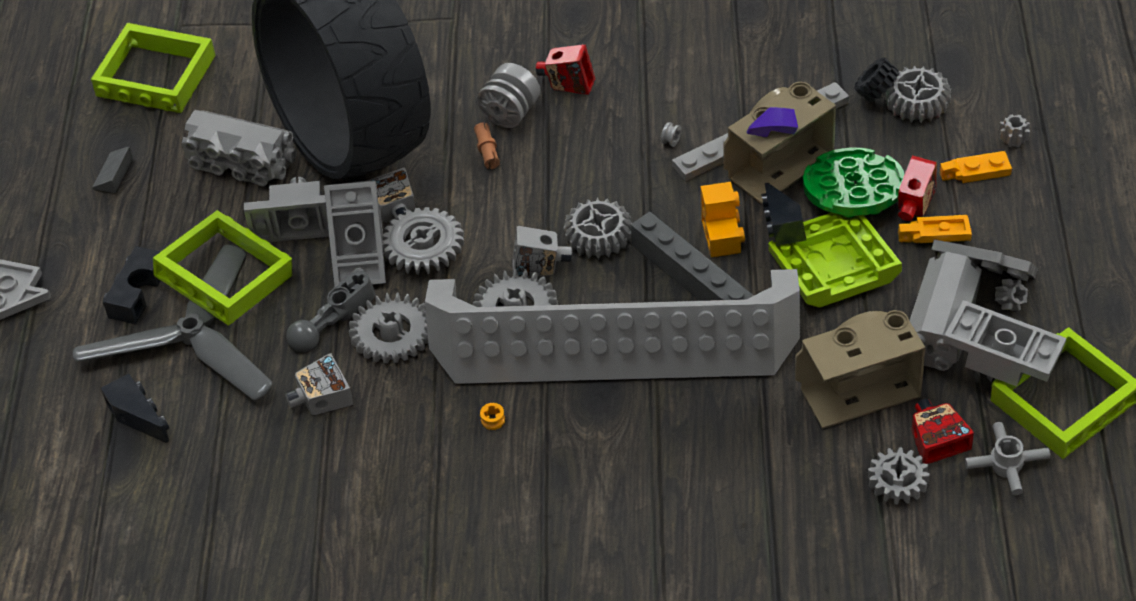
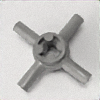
(1007, 457)

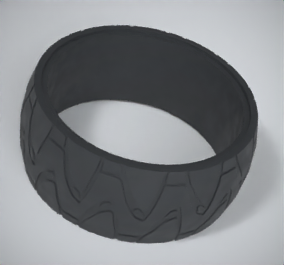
(343, 80)

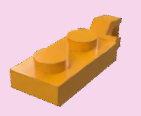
(976, 167)
(936, 228)

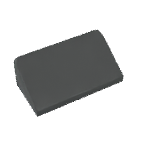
(113, 170)

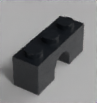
(125, 299)

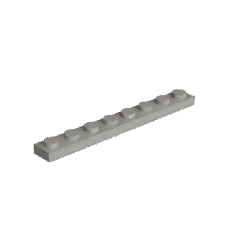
(711, 154)

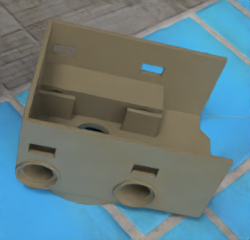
(755, 158)
(863, 362)

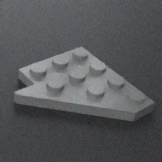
(989, 259)
(19, 288)

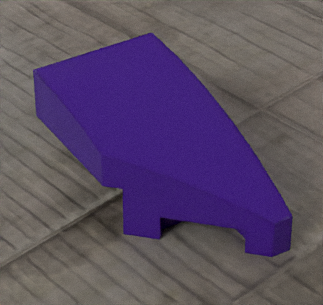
(774, 119)

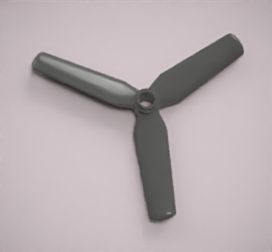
(194, 331)

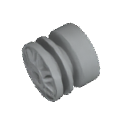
(508, 95)

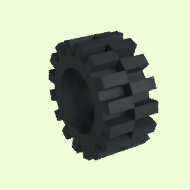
(876, 79)

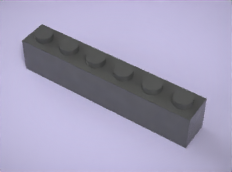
(684, 261)

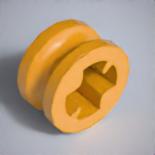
(495, 423)

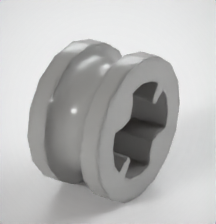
(671, 134)

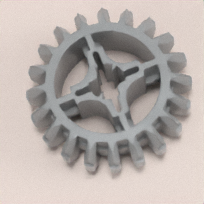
(918, 94)
(598, 228)

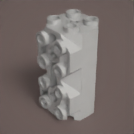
(246, 147)
(941, 293)

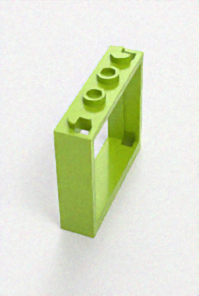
(158, 40)
(204, 295)
(1090, 424)

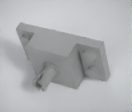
(290, 213)
(355, 230)
(1003, 345)

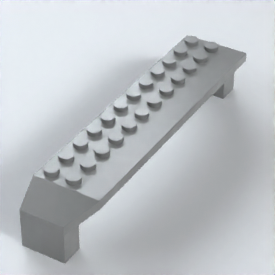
(614, 338)

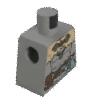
(394, 194)
(537, 251)
(320, 387)

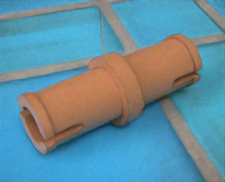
(486, 145)

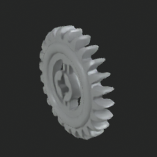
(421, 248)
(514, 291)
(388, 318)

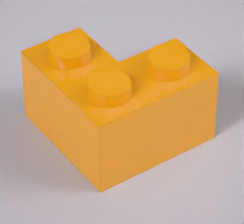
(721, 219)

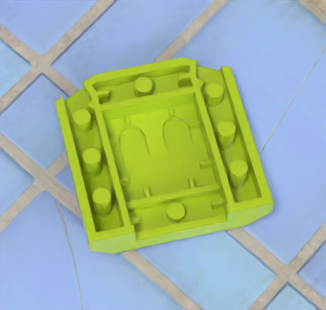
(838, 259)

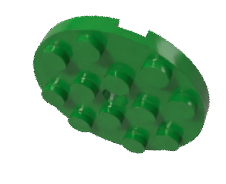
(831, 184)

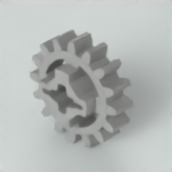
(912, 479)

